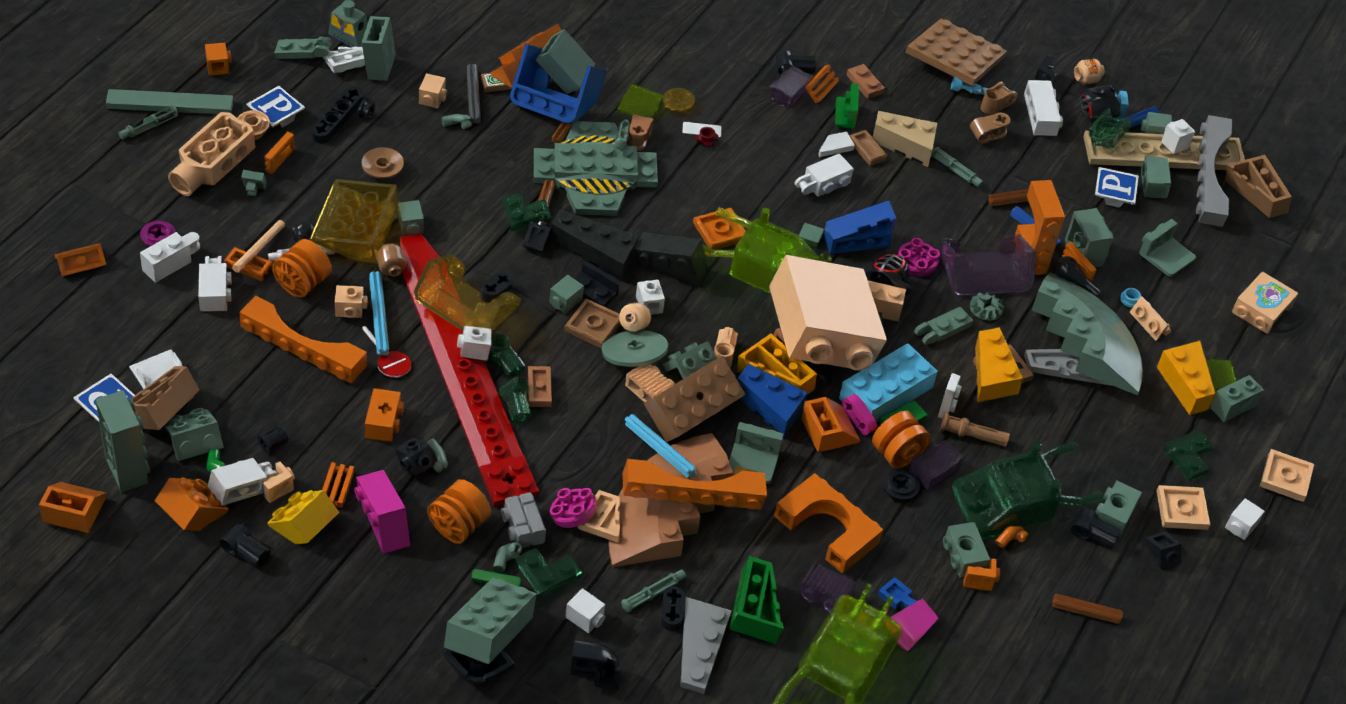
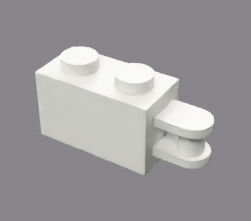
(825, 176)
(169, 255)
(213, 285)
(239, 480)

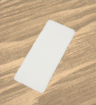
(694, 128)

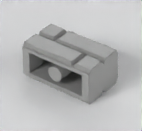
(524, 520)

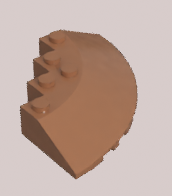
(656, 527)

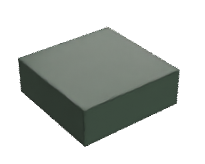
(811, 234)

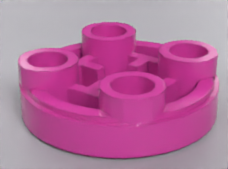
(921, 257)
(573, 507)

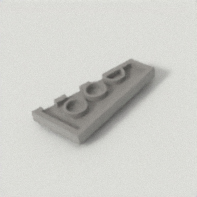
(1056, 363)
(702, 637)

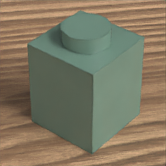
(1155, 123)
(410, 217)
(566, 294)

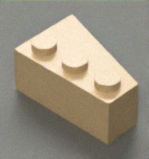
(906, 135)

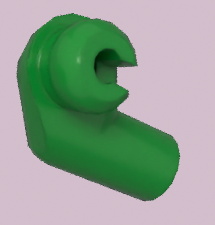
(214, 460)

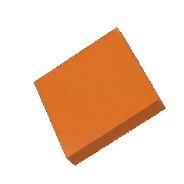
(718, 231)

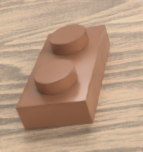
(867, 81)
(540, 386)

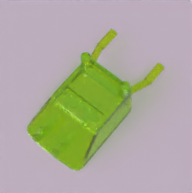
(762, 249)
(848, 649)

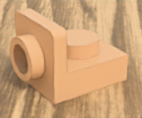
(279, 485)

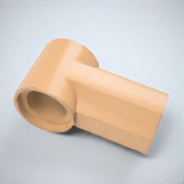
(726, 344)

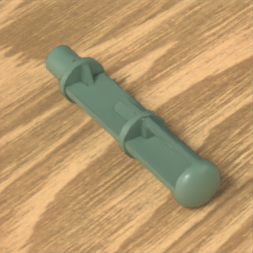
(148, 123)
(622, 135)
(956, 167)
(652, 591)

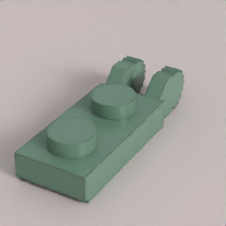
(302, 48)
(944, 326)

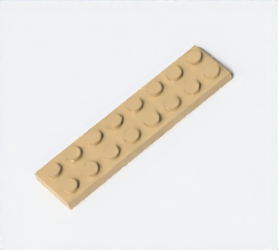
(1135, 146)

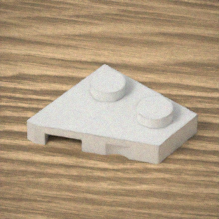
(345, 59)
(952, 391)

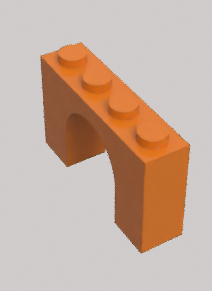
(1048, 223)
(818, 497)

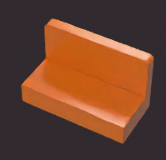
(80, 259)

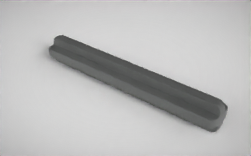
(473, 93)

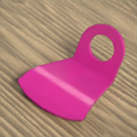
(915, 623)

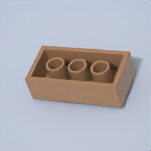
(694, 399)

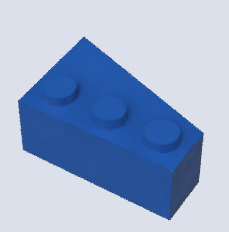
(861, 229)
(772, 398)

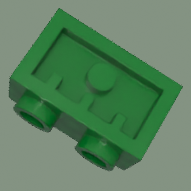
(847, 108)

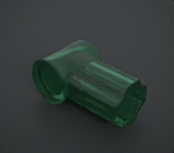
(505, 356)
(515, 395)

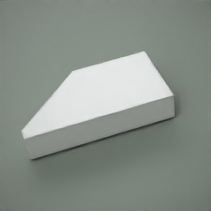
(836, 144)

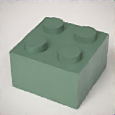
(1090, 235)

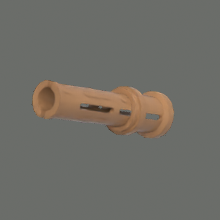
(964, 427)

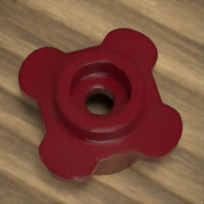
(707, 136)

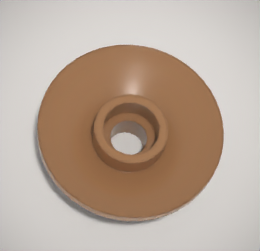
(382, 163)

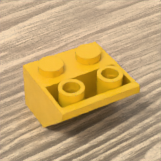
(303, 516)

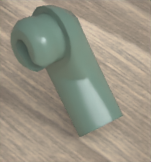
(506, 554)

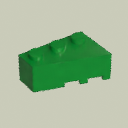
(756, 602)

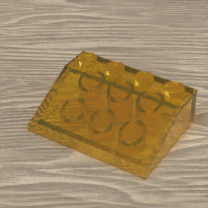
(357, 219)

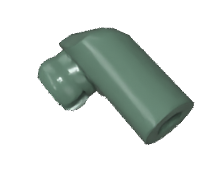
(457, 119)
(439, 454)

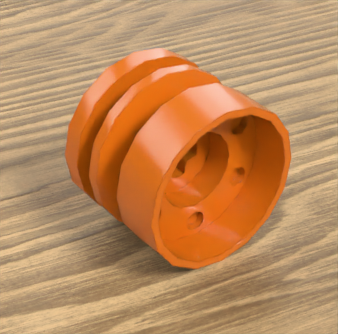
(302, 268)
(459, 511)

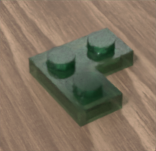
(521, 215)
(1186, 452)
(546, 576)

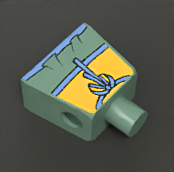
(348, 24)

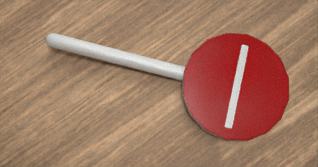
(394, 364)

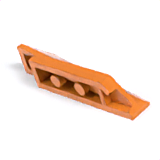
(511, 60)

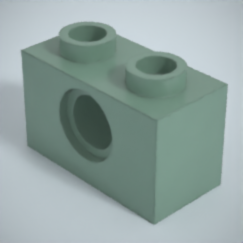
(1236, 398)
(1118, 505)
(965, 547)

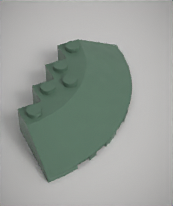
(1090, 333)

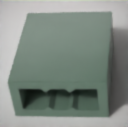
(378, 48)
(565, 61)

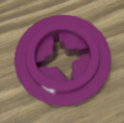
(152, 229)

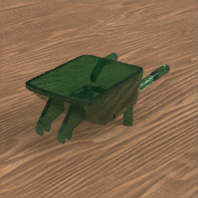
(1015, 492)

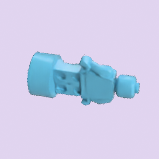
(958, 84)

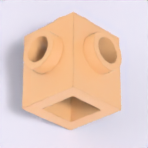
(350, 301)

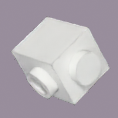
(1177, 136)
(651, 295)
(475, 342)
(1244, 519)
(585, 611)

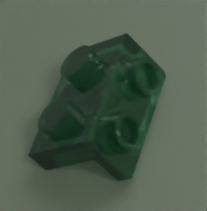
(1108, 130)

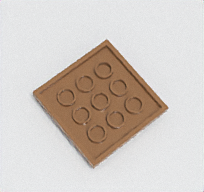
(956, 51)

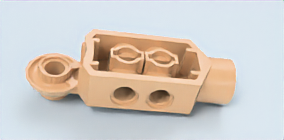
(217, 149)

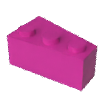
(383, 510)

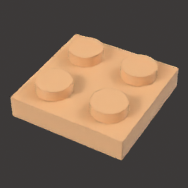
(1287, 475)
(1183, 507)

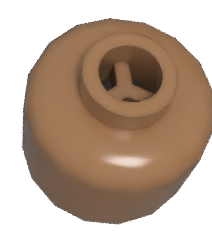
(391, 259)

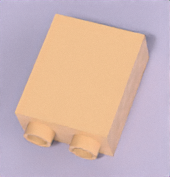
(827, 313)

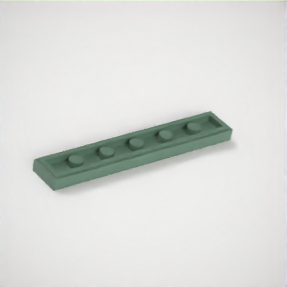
(161, 100)

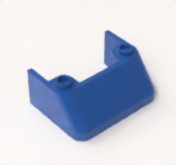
(532, 90)

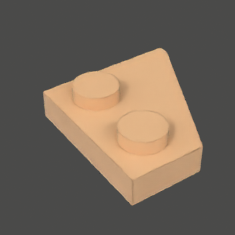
(606, 518)

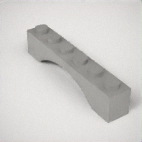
(1213, 202)

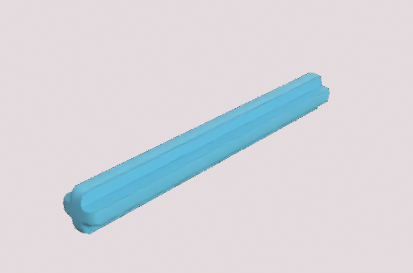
(379, 314)
(661, 446)

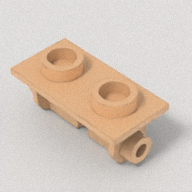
(1150, 319)

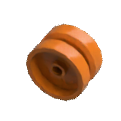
(901, 439)

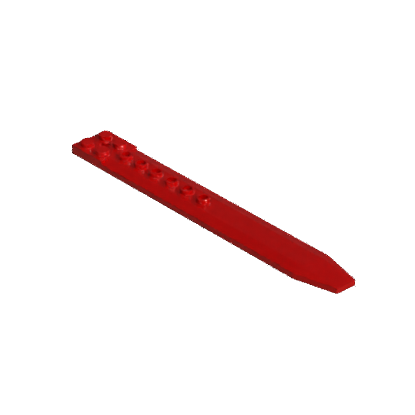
(471, 392)

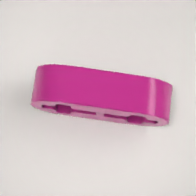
(859, 414)

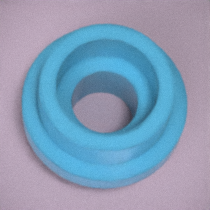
(1130, 297)

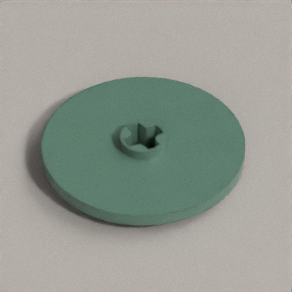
(635, 348)

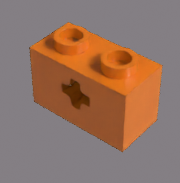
(383, 415)

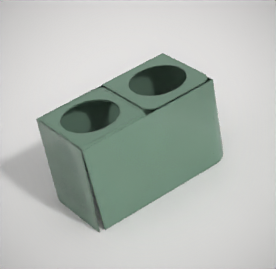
(1154, 175)

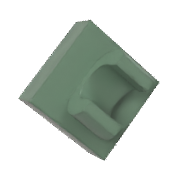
(253, 181)

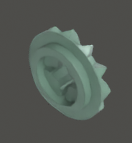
(989, 313)

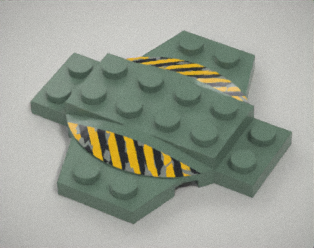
(594, 169)

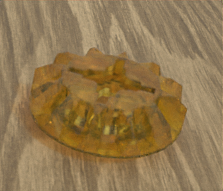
(677, 94)

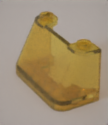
(456, 301)

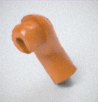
(1011, 533)

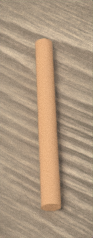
(258, 246)

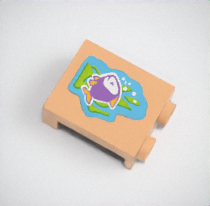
(1264, 302)

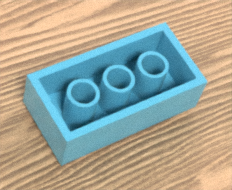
(891, 381)

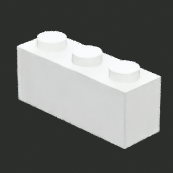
(1043, 108)

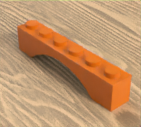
(337, 358)
(647, 480)

